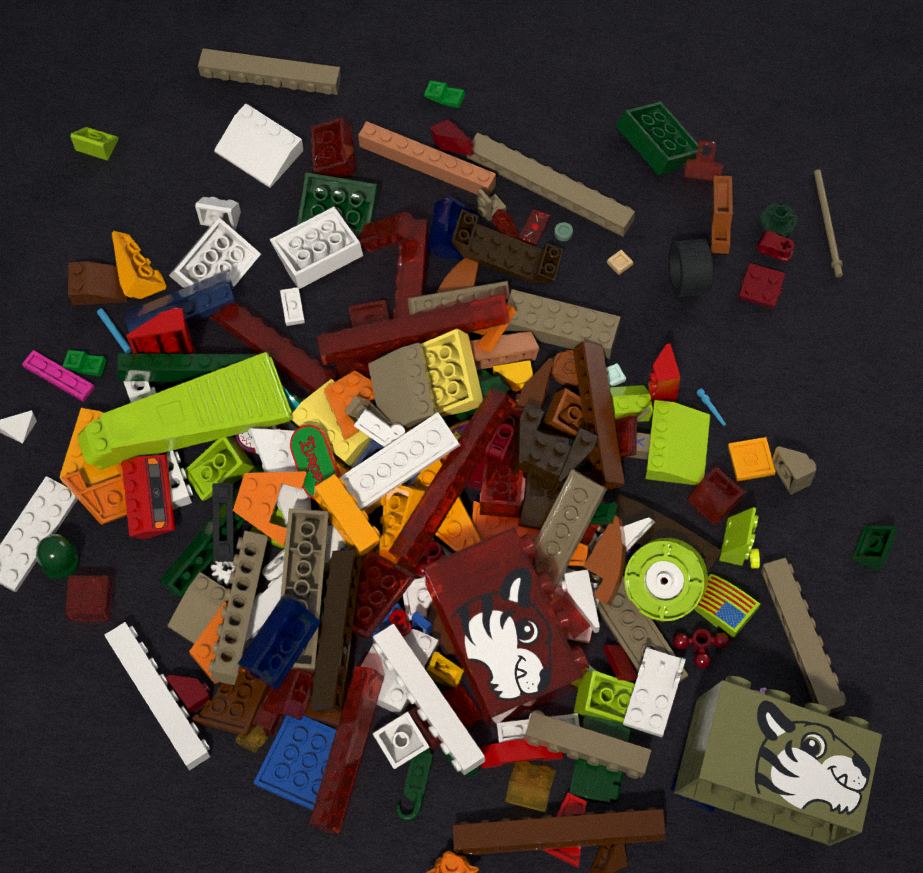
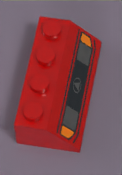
(148, 496)

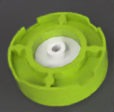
(663, 598)

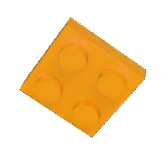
(751, 459)

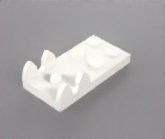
(654, 692)

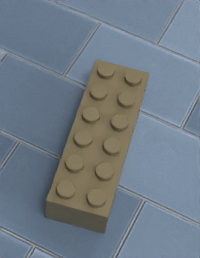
(562, 322)

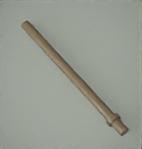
(836, 262)

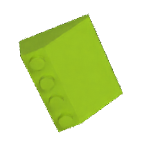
(677, 443)

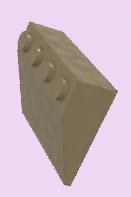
(403, 386)

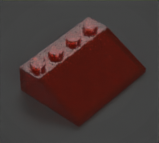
(378, 591)

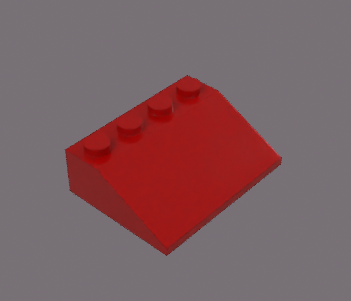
(163, 335)

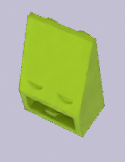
(739, 537)

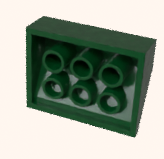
(658, 137)
(352, 199)

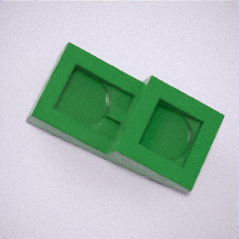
(442, 94)
(82, 363)

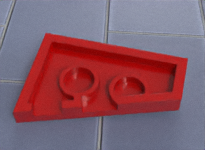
(576, 806)

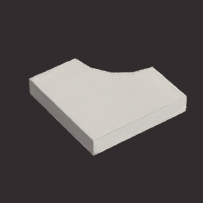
(417, 599)

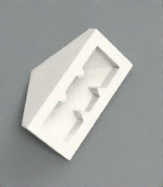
(18, 426)

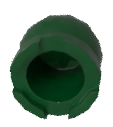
(57, 556)

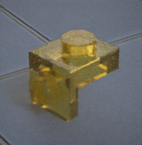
(253, 740)

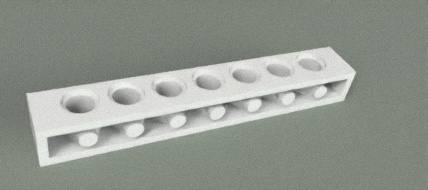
(182, 493)

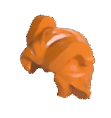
(453, 864)

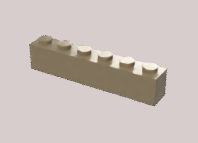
(587, 745)

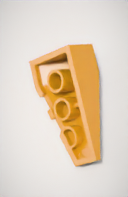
(134, 270)
(396, 511)

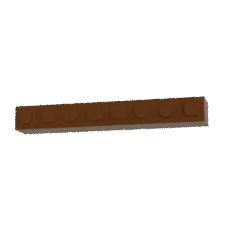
(598, 415)

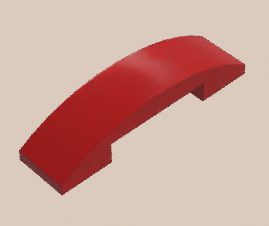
(515, 751)

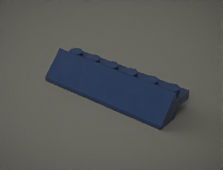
(196, 301)

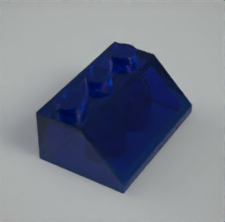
(443, 226)

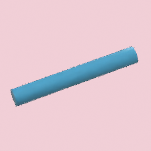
(113, 329)

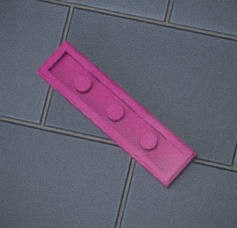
(58, 375)

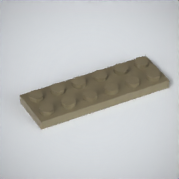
(566, 525)

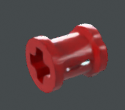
(402, 622)

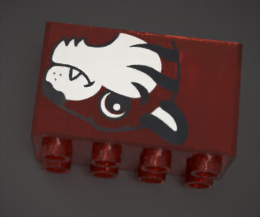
(505, 626)

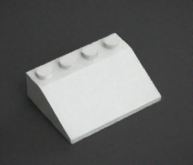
(259, 145)
(317, 247)
(216, 252)
(391, 695)

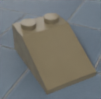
(197, 607)

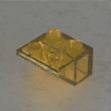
(530, 785)

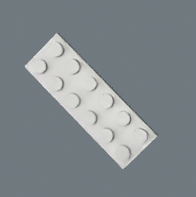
(400, 461)
(38, 519)

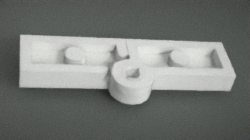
(378, 429)
(516, 729)

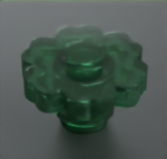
(779, 219)

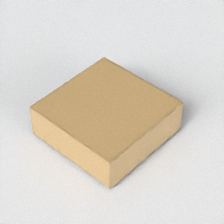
(620, 262)

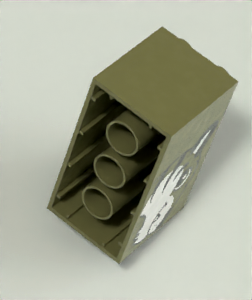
(779, 762)

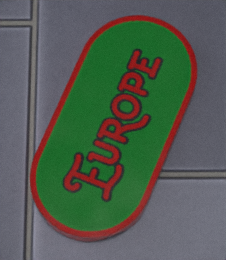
(313, 455)

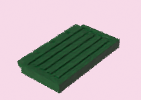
(593, 781)

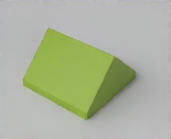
(94, 142)

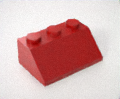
(664, 377)

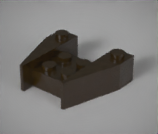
(546, 455)

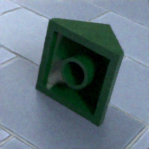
(874, 546)

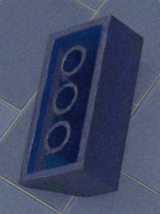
(279, 642)

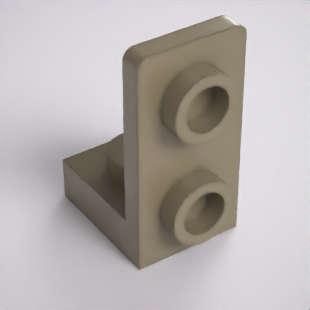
(488, 206)
(359, 404)

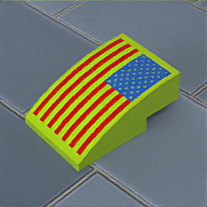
(726, 605)

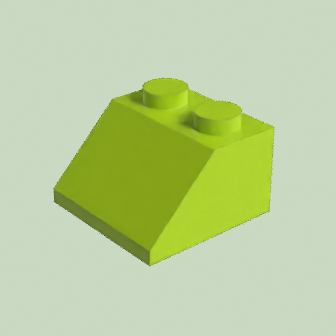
(630, 401)

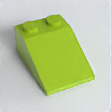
(218, 464)
(603, 696)

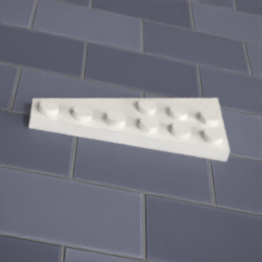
(277, 457)

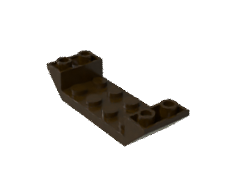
(505, 252)
(538, 494)

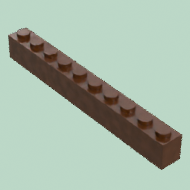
(559, 832)

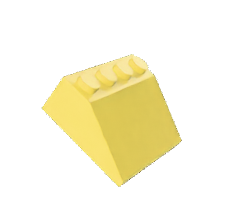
(452, 373)
(317, 412)

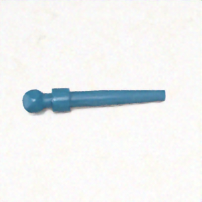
(701, 393)

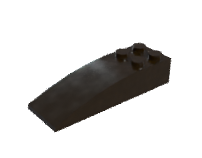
(664, 527)

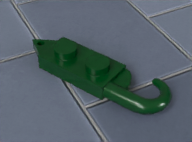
(416, 783)

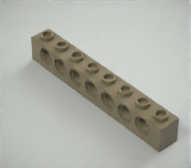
(227, 671)

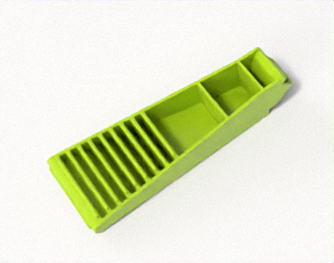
(189, 414)

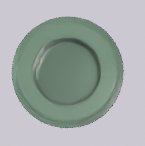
(563, 231)

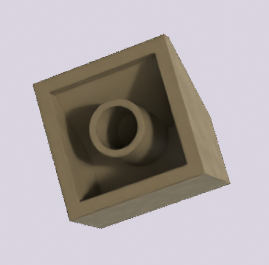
(793, 469)

